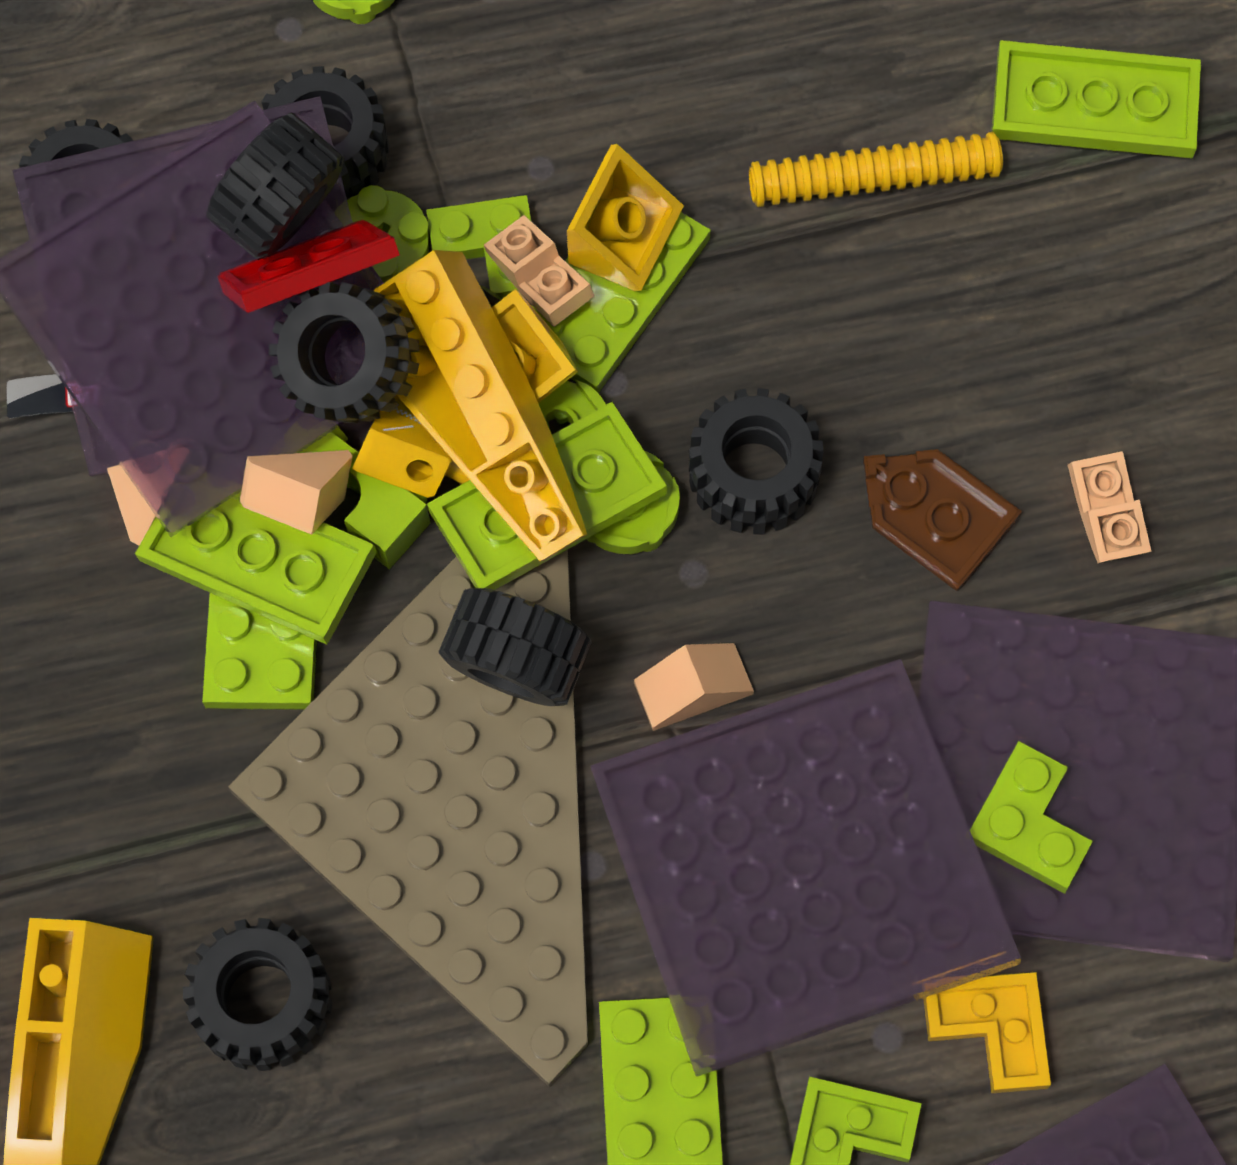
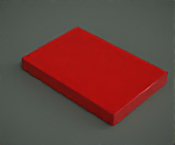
(307, 265)

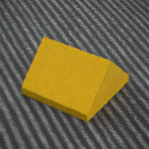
(622, 222)
(535, 345)

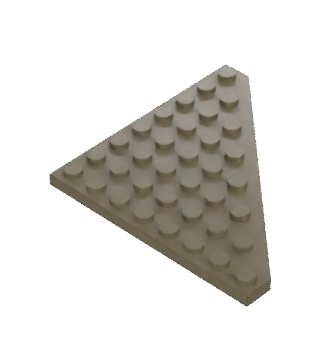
(447, 819)

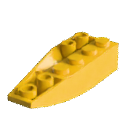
(481, 402)
(74, 1039)

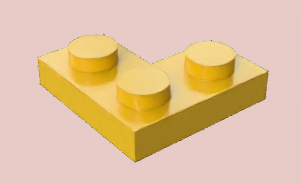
(1010, 1019)

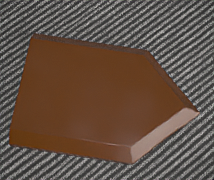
(936, 512)

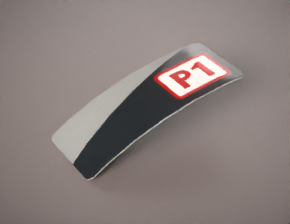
(37, 396)

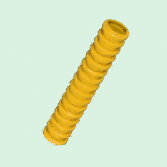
(876, 169)

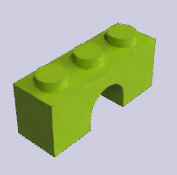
(385, 513)

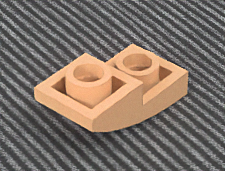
(538, 271)
(1108, 507)

